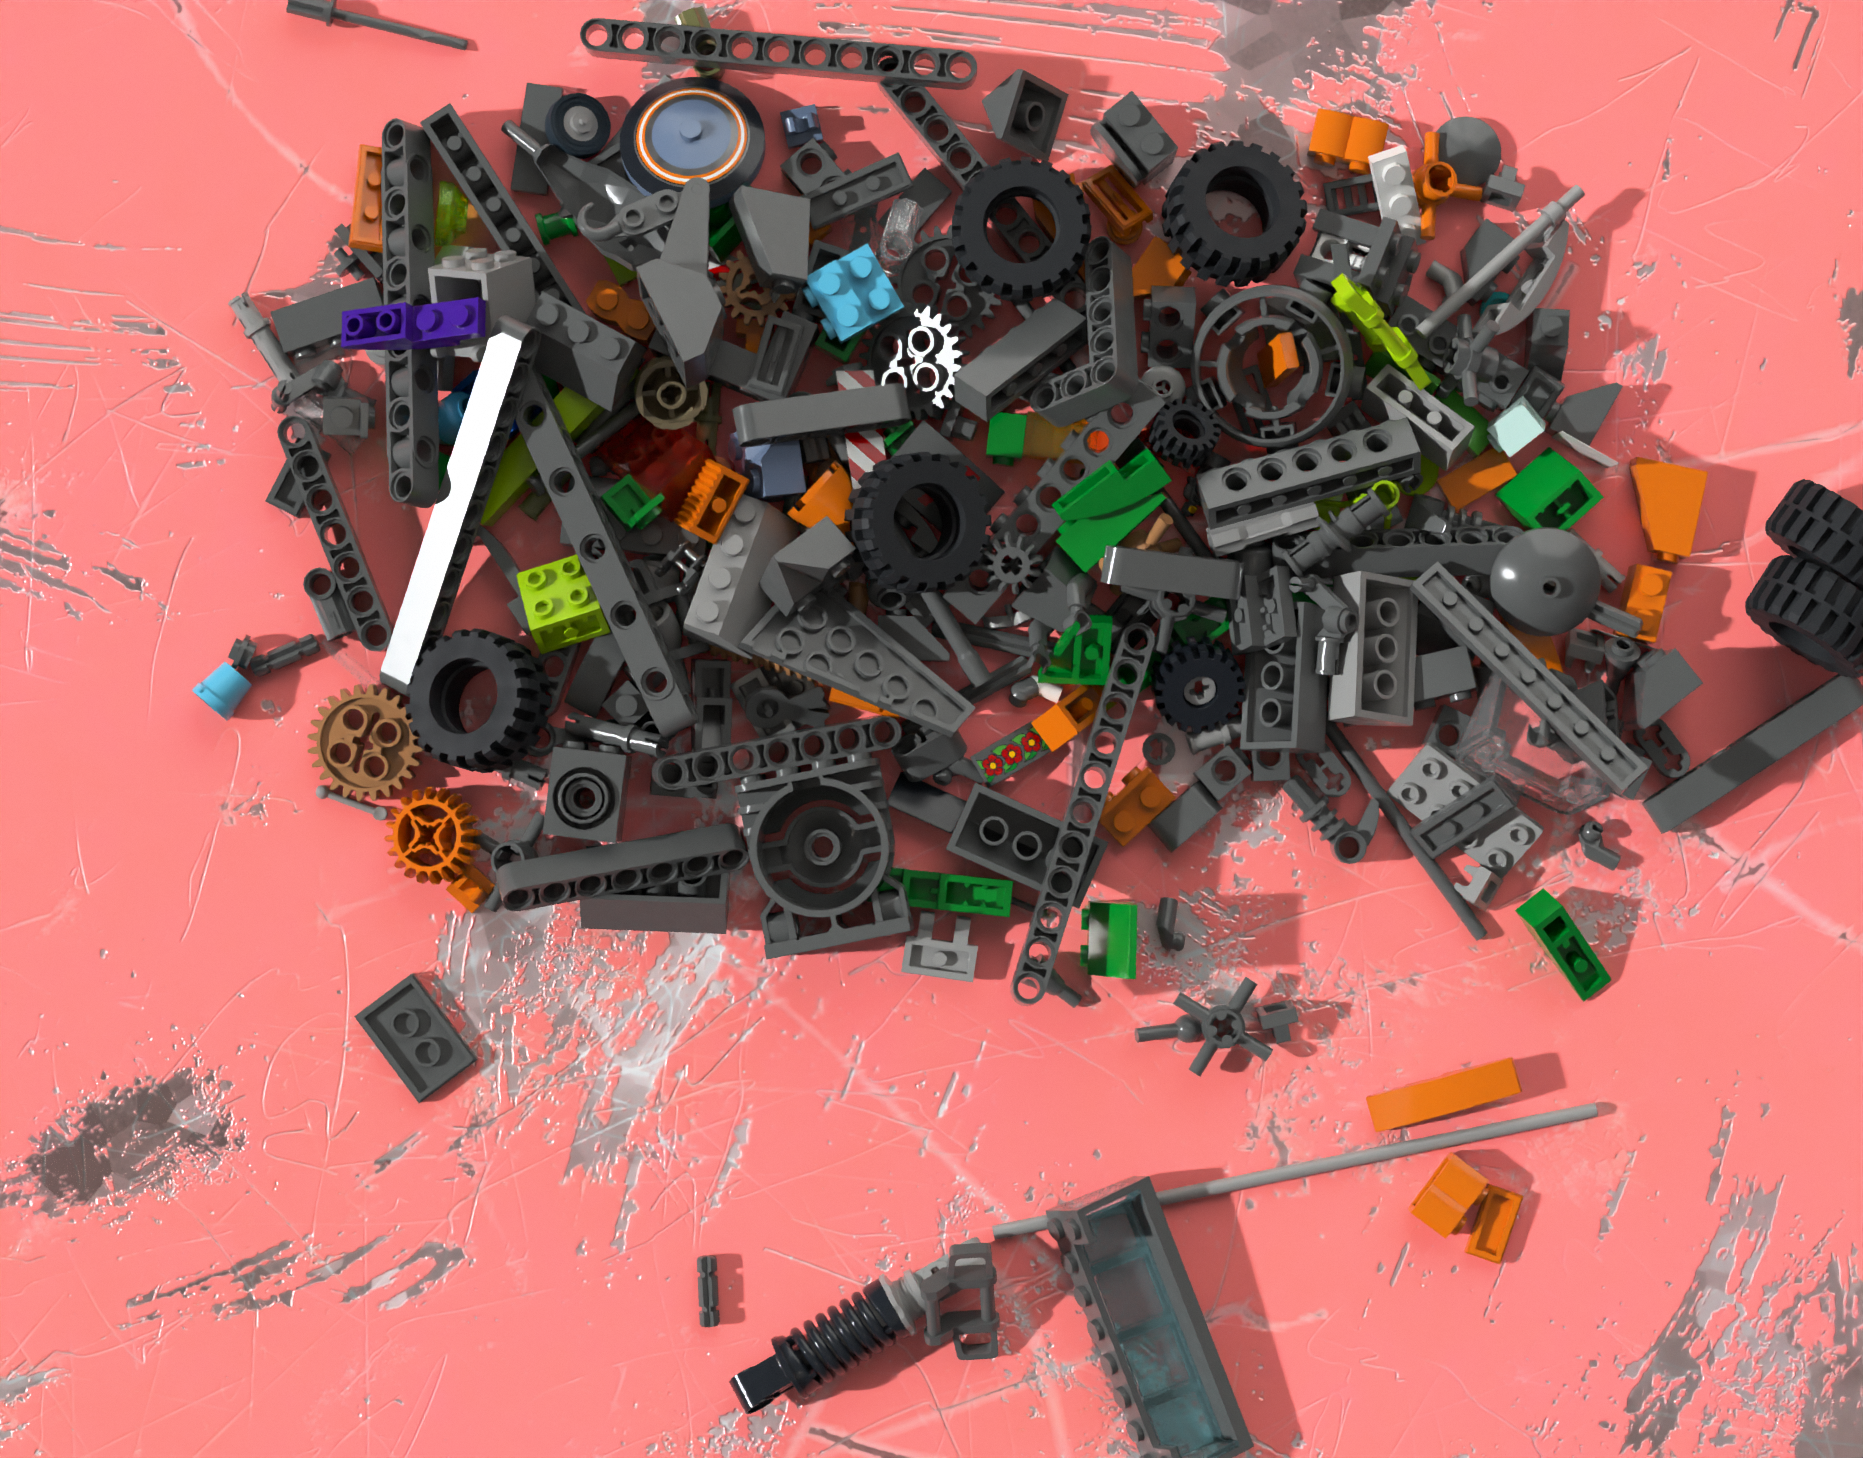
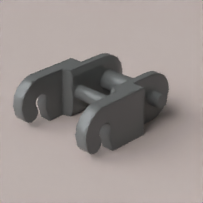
(675, 559)

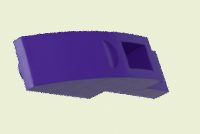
(413, 327)

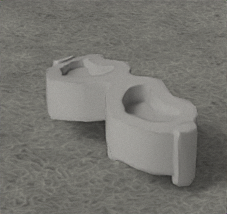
(1007, 621)

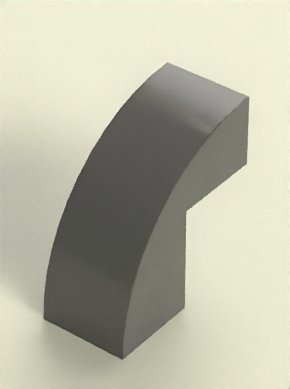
(596, 675)

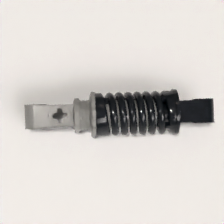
(842, 1340)

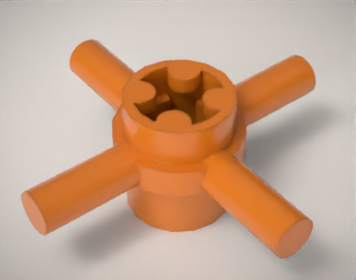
(1443, 179)

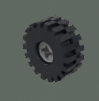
(1177, 676)

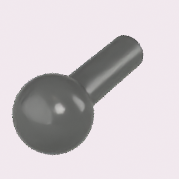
(1185, 1029)

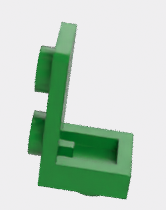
(631, 504)

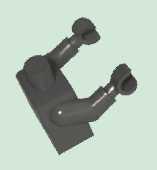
(1056, 602)
(1595, 697)

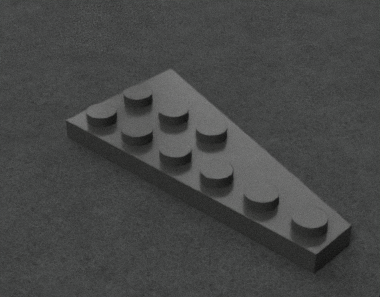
(857, 657)

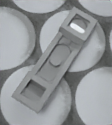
(1534, 284)

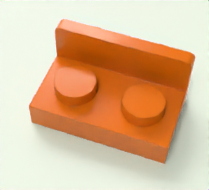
(1134, 804)

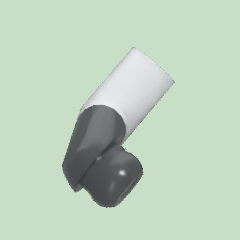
(1030, 688)

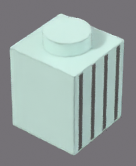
(1515, 427)

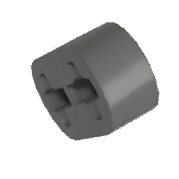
(1668, 742)
(1319, 778)

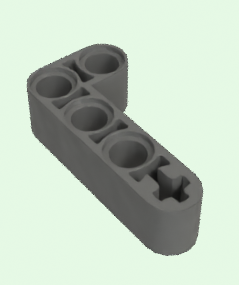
(1172, 572)

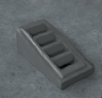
(1346, 184)

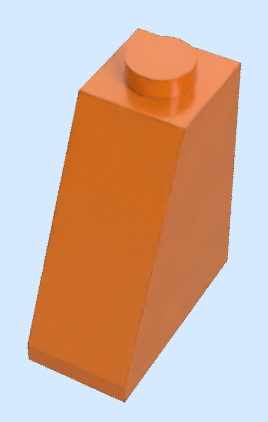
(1668, 506)

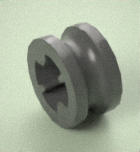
(1169, 749)

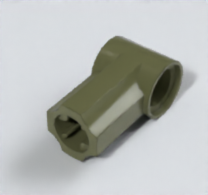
(698, 18)

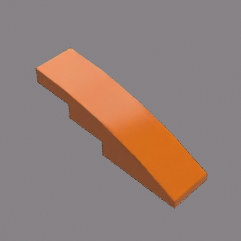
(1444, 1094)

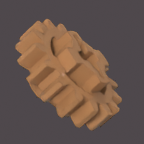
(742, 296)

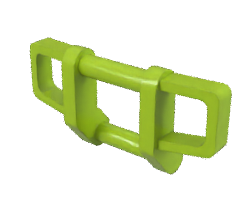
(1379, 336)

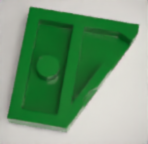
(1083, 657)

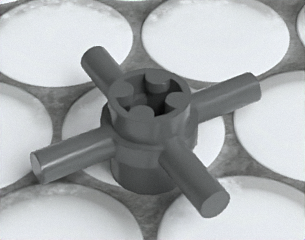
(1469, 360)
(1161, 609)
(502, 852)
(1235, 1036)

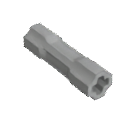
(1244, 533)

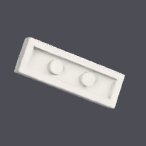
(1396, 190)

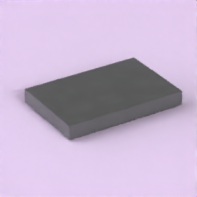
(416, 1037)

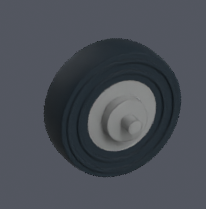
(578, 125)

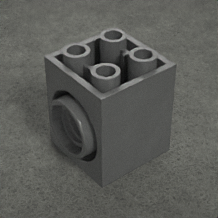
(602, 772)

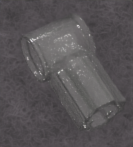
(898, 235)

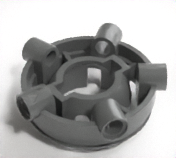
(1308, 302)

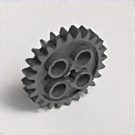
(916, 275)
(941, 356)

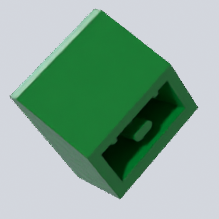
(1549, 493)

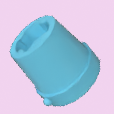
(223, 690)

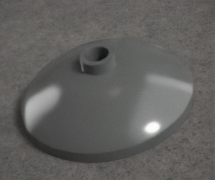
(1532, 561)

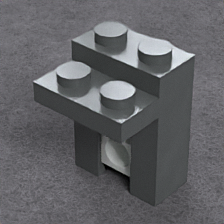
(1383, 269)

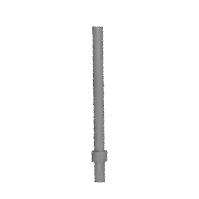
(1550, 216)

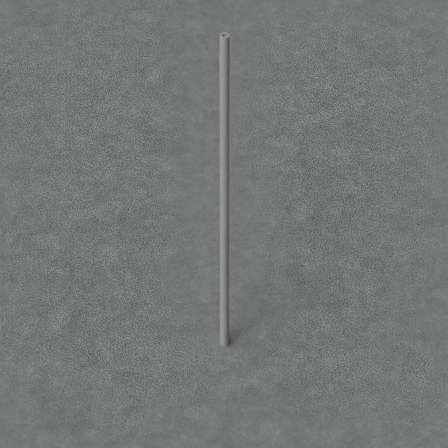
(1338, 1162)

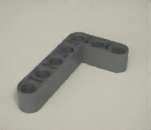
(1112, 364)

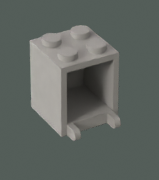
(497, 278)

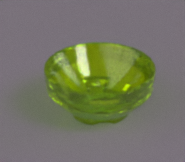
(450, 215)

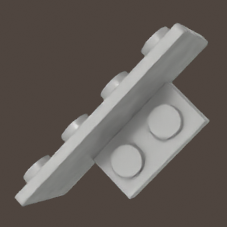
(1437, 780)

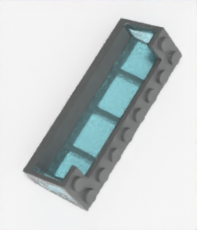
(1148, 1323)

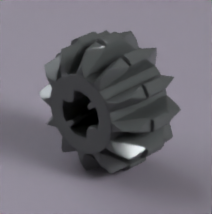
(1013, 550)

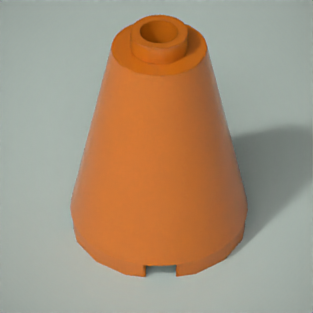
(826, 498)

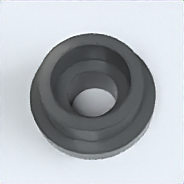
(242, 652)

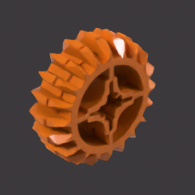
(413, 815)

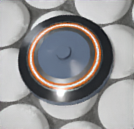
(691, 132)

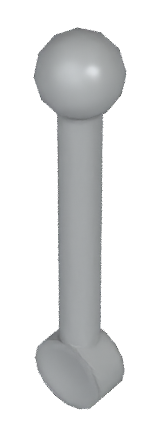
(379, 813)

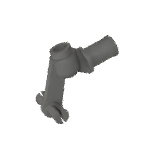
(323, 379)
(1337, 620)

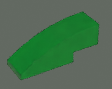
(1112, 488)

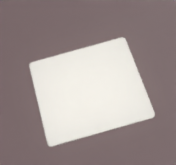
(1584, 450)

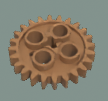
(336, 729)

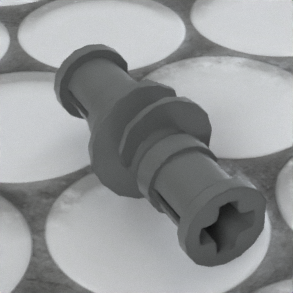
(1336, 533)

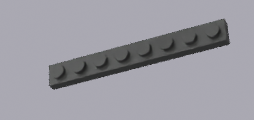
(1528, 678)

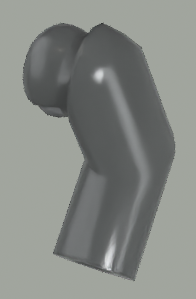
(1593, 846)

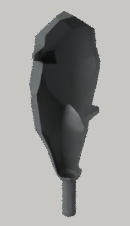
(593, 185)

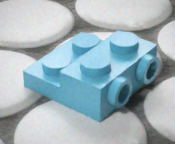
(852, 294)

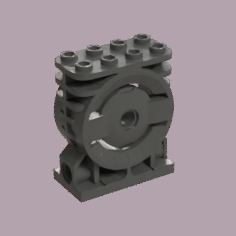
(764, 810)

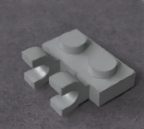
(940, 957)

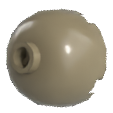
(671, 405)

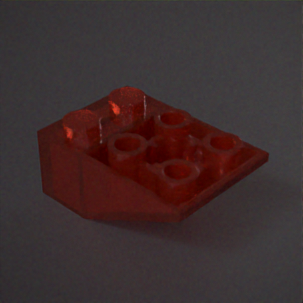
(657, 461)

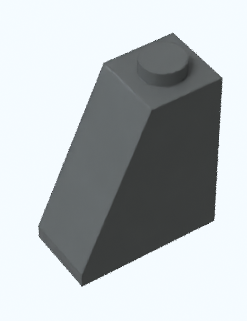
(774, 236)

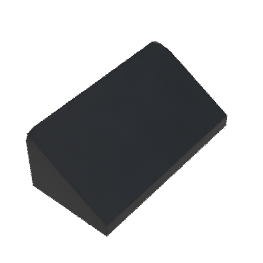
(926, 803)

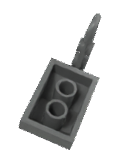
(677, 285)

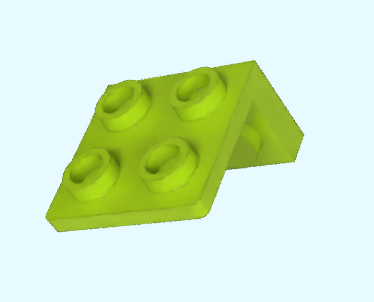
(561, 604)

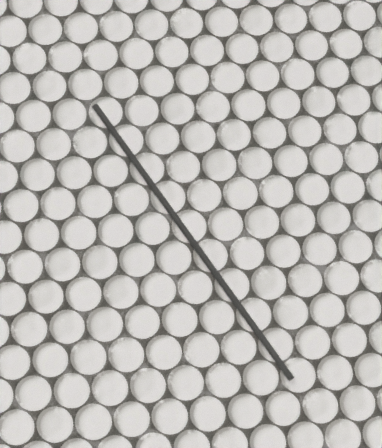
(1332, 730)

